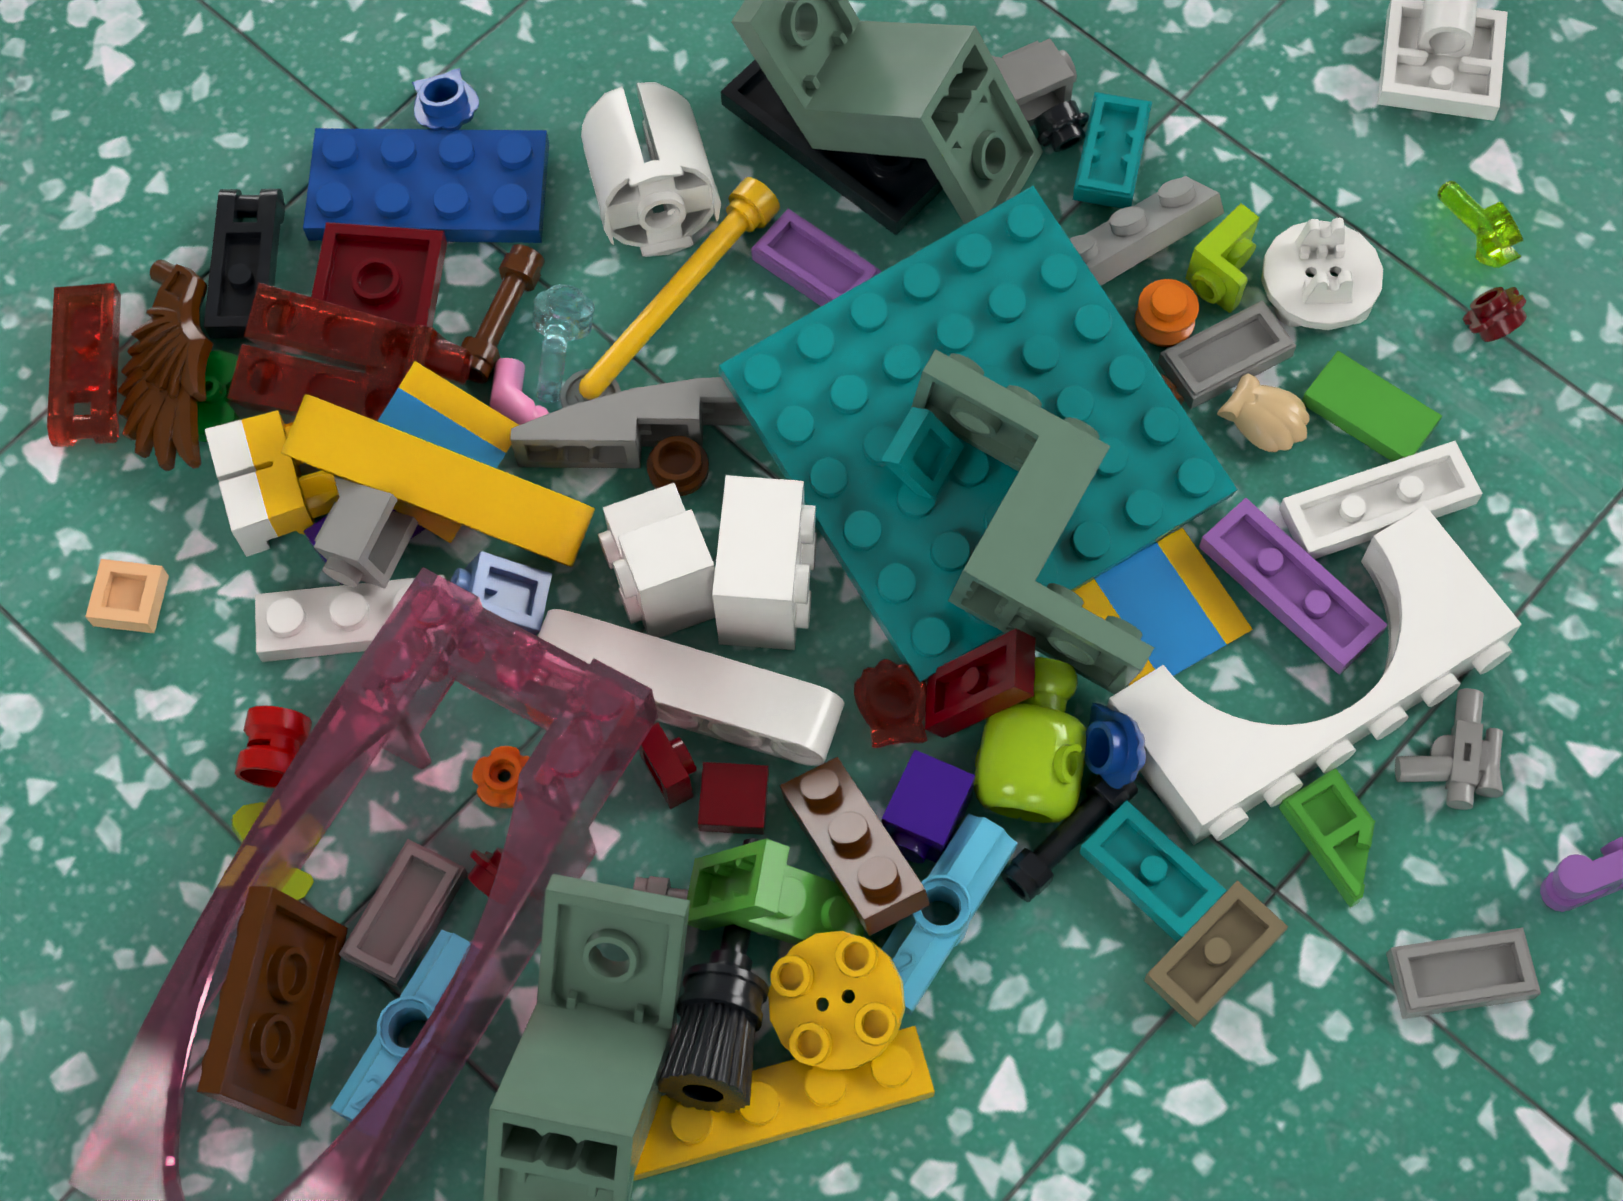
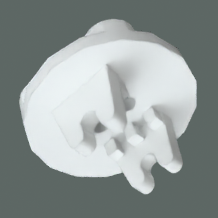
(1325, 299)

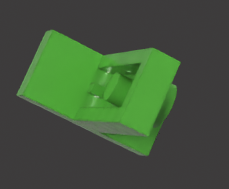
(764, 894)

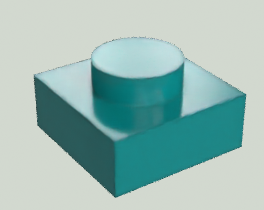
(922, 452)

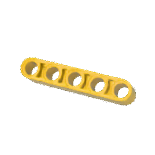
(438, 480)

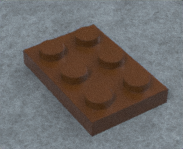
(273, 1007)

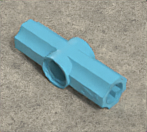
(962, 880)
(414, 1003)

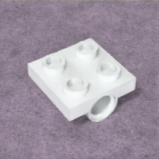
(1443, 57)

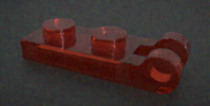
(84, 364)

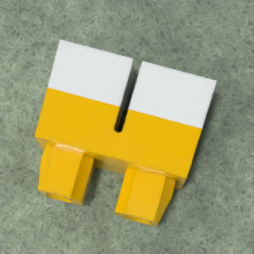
(261, 485)

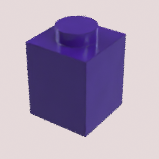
(927, 807)

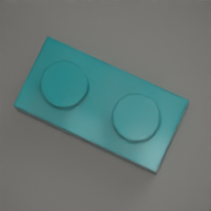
(1152, 871)

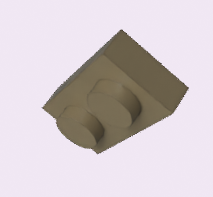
(1215, 953)

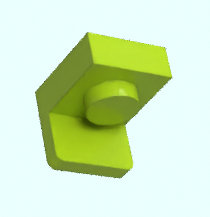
(1220, 256)

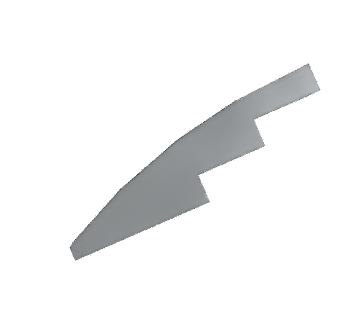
(616, 426)

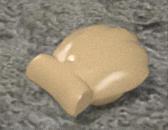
(1266, 414)

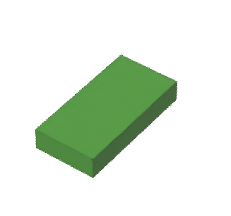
(1370, 408)

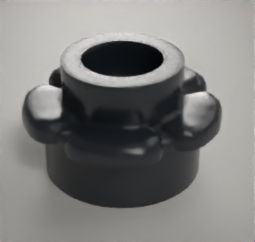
(1061, 126)

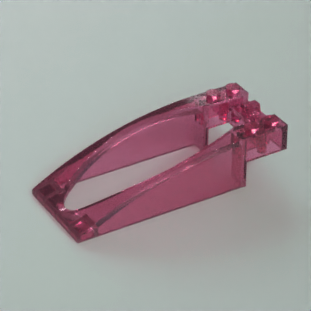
(426, 644)

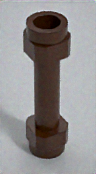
(518, 273)

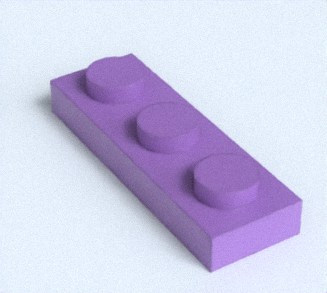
(1292, 586)

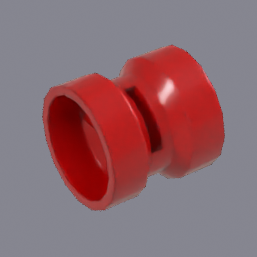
(273, 742)

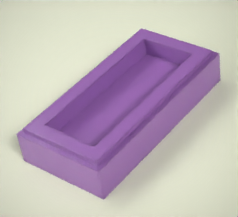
(810, 259)

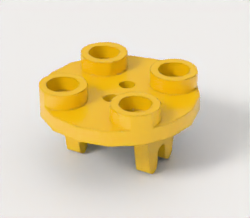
(845, 1032)

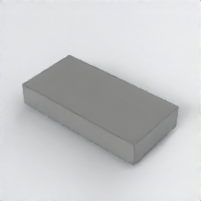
(1225, 353)
(403, 913)
(1463, 973)

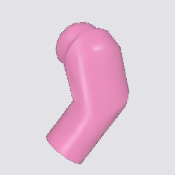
(508, 395)

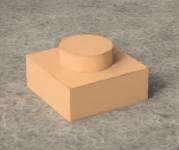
(127, 596)

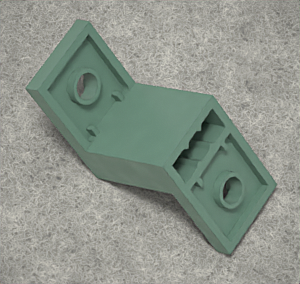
(896, 94)
(1054, 469)
(593, 1049)

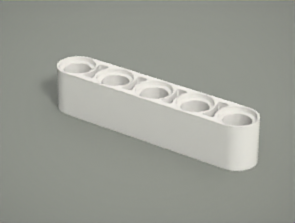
(708, 690)

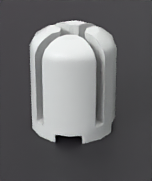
(674, 176)

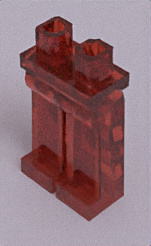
(336, 336)

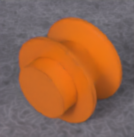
(1166, 312)

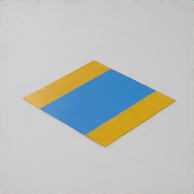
(451, 419)
(1171, 600)

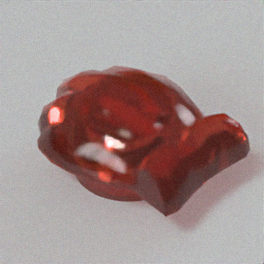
(892, 704)

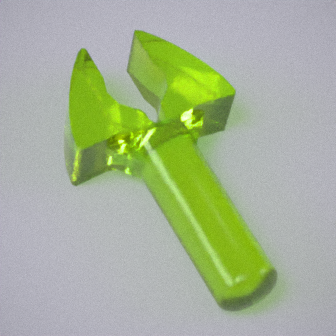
(1492, 225)

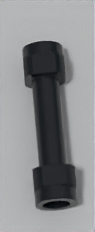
(1032, 871)

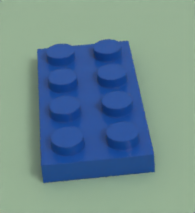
(443, 180)

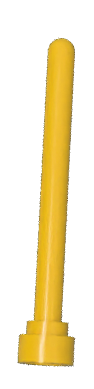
(750, 207)

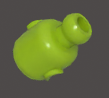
(1034, 751)

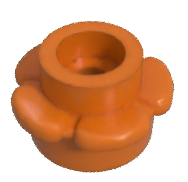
(486, 773)

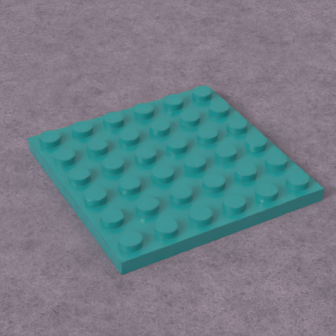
(1032, 318)

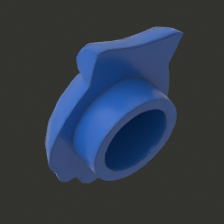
(444, 101)
(1114, 746)

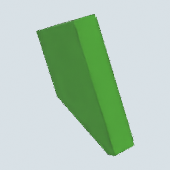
(1334, 831)

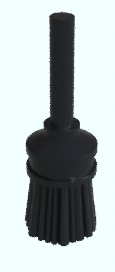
(717, 1029)

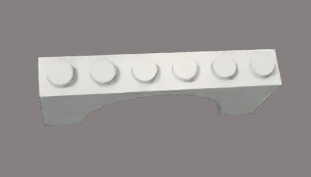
(1439, 628)

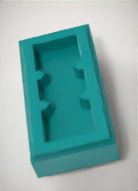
(1112, 150)

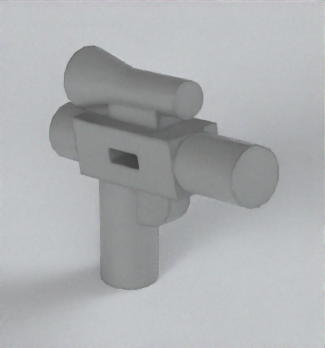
(1460, 758)

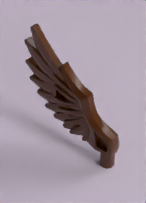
(168, 370)

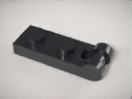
(241, 257)

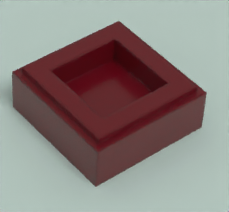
(733, 798)

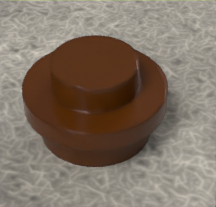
(678, 462)

